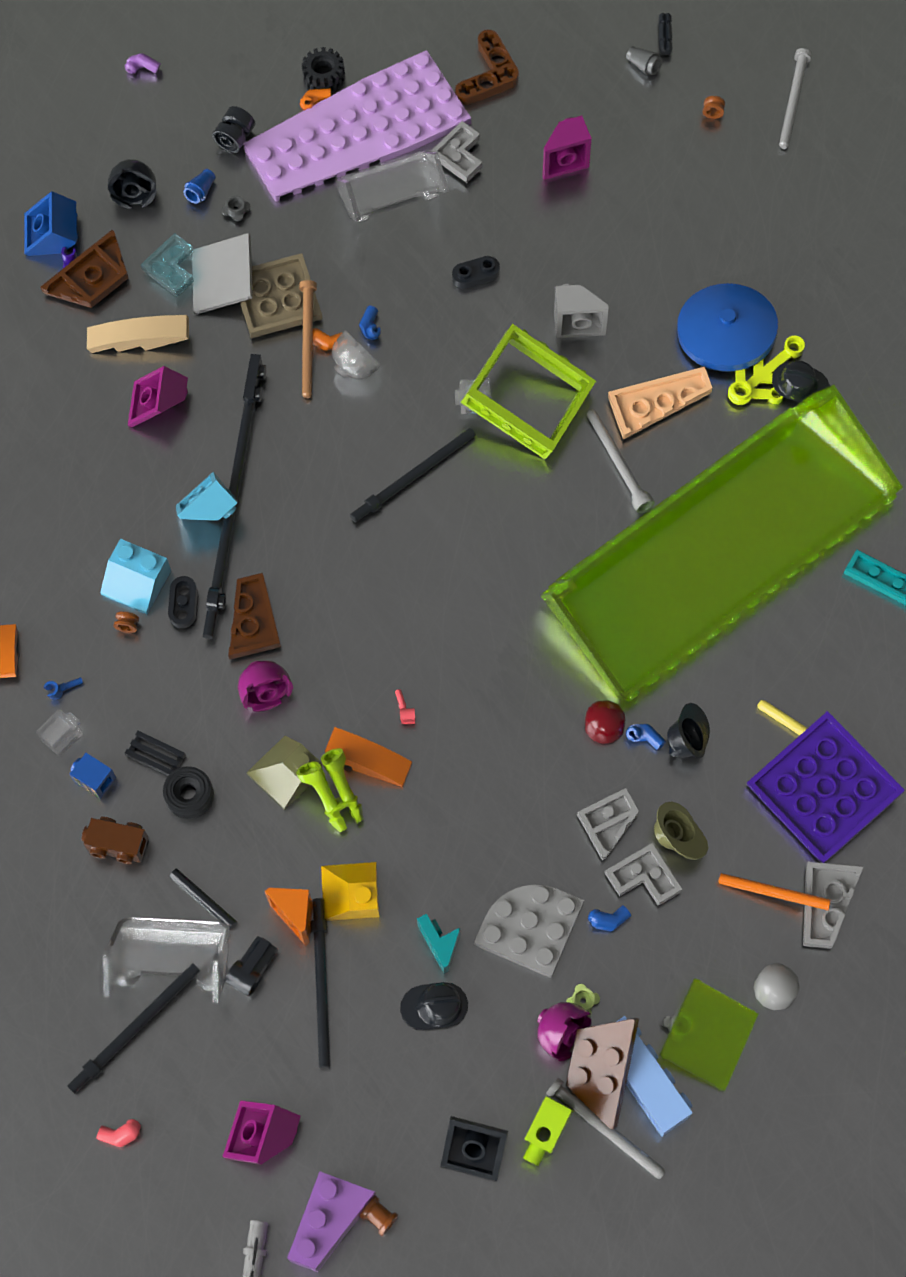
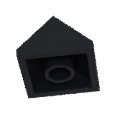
(474, 1148)

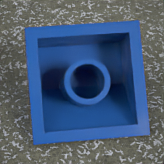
(50, 225)

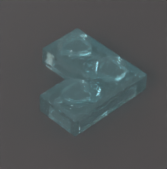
(165, 262)

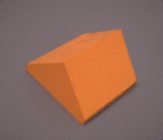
(294, 908)

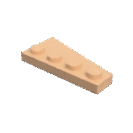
(653, 400)

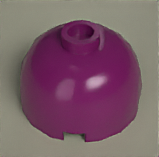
(263, 685)
(559, 1028)

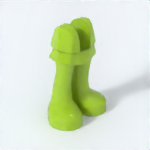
(313, 774)

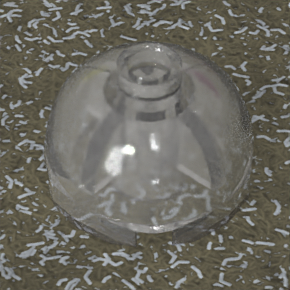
(352, 358)

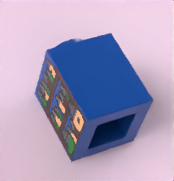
(92, 775)

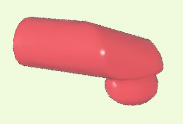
(121, 1136)

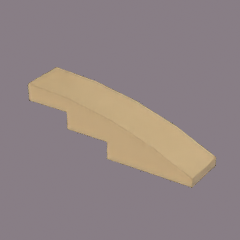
(136, 332)

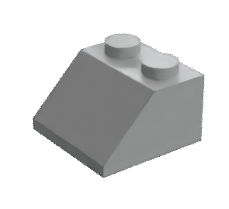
(579, 312)

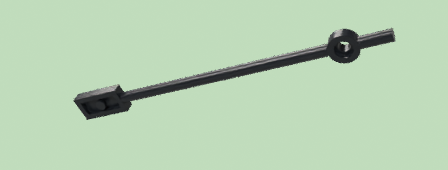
(251, 396)

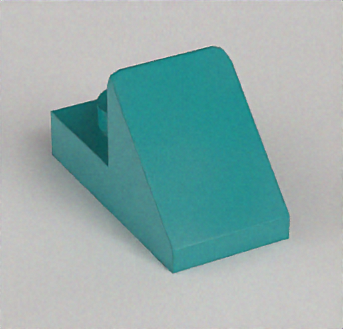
(443, 947)

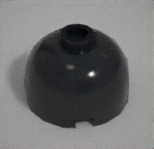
(132, 184)

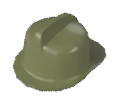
(679, 832)

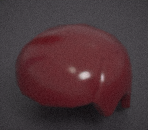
(605, 721)

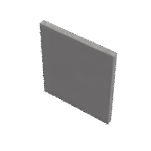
(222, 274)

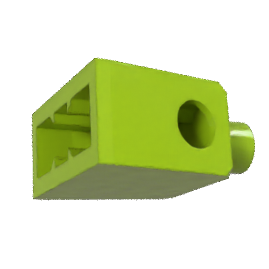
(555, 1118)

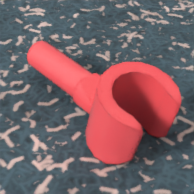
(407, 715)

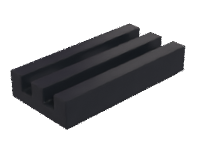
(135, 744)

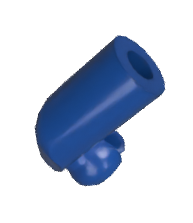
(367, 323)
(643, 733)
(608, 921)

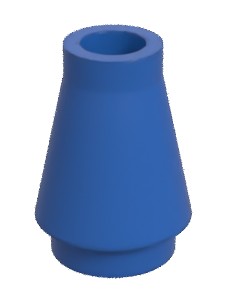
(198, 187)

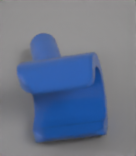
(57, 694)

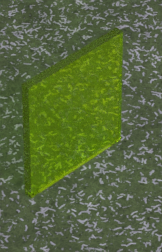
(708, 1034)

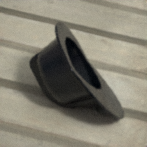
(798, 380)
(689, 733)
(434, 1006)

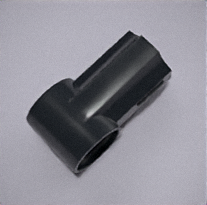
(247, 973)

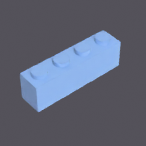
(655, 1089)

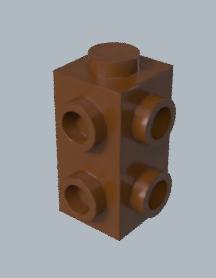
(115, 840)

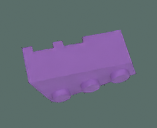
(327, 1219)

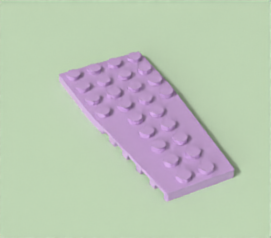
(358, 125)

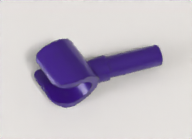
(68, 258)

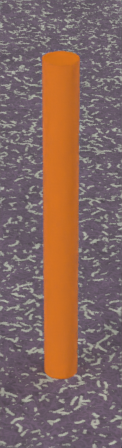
(774, 891)

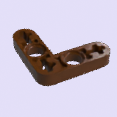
(496, 71)

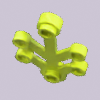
(763, 375)

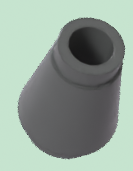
(645, 60)

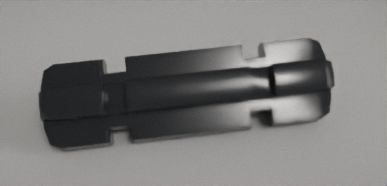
(665, 34)

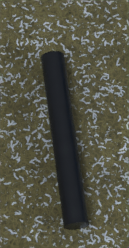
(203, 898)

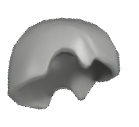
(776, 986)

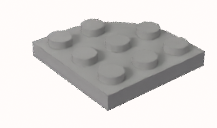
(530, 926)

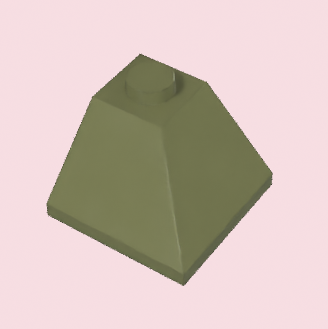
(278, 769)

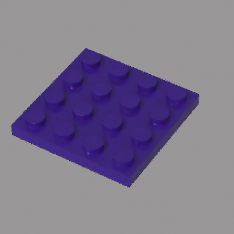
(825, 787)

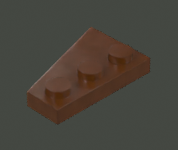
(253, 619)

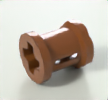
(379, 1216)

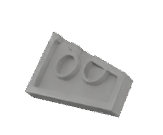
(829, 882)

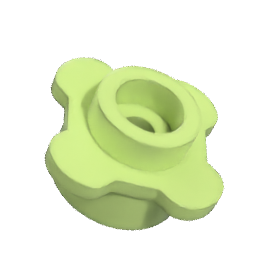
(583, 992)

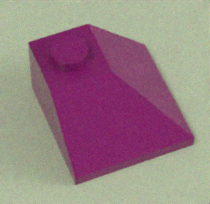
(156, 394)
(260, 1132)

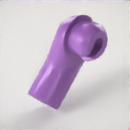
(140, 61)

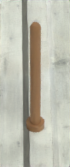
(307, 288)

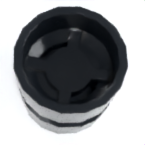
(233, 129)

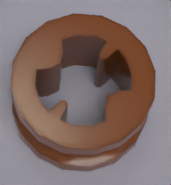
(714, 107)
(126, 622)

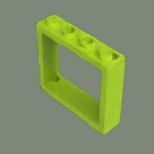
(508, 421)

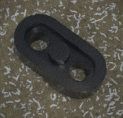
(476, 272)
(182, 603)

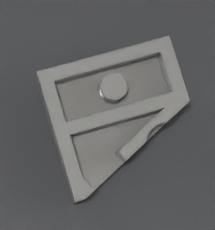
(608, 820)

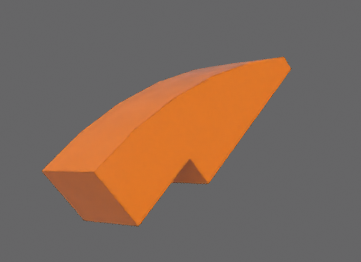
(370, 757)

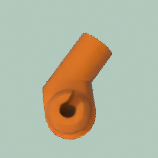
(313, 97)
(323, 340)

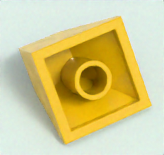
(350, 891)

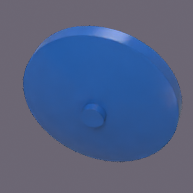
(727, 327)

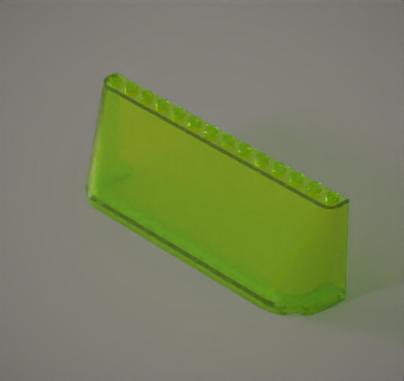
(722, 542)

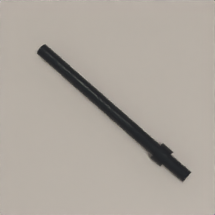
(374, 502)
(319, 928)
(93, 1067)

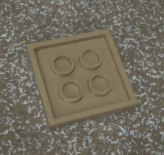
(277, 296)

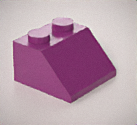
(567, 148)

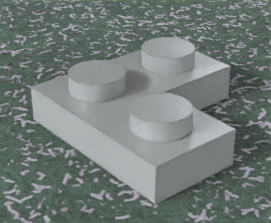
(454, 152)
(646, 868)

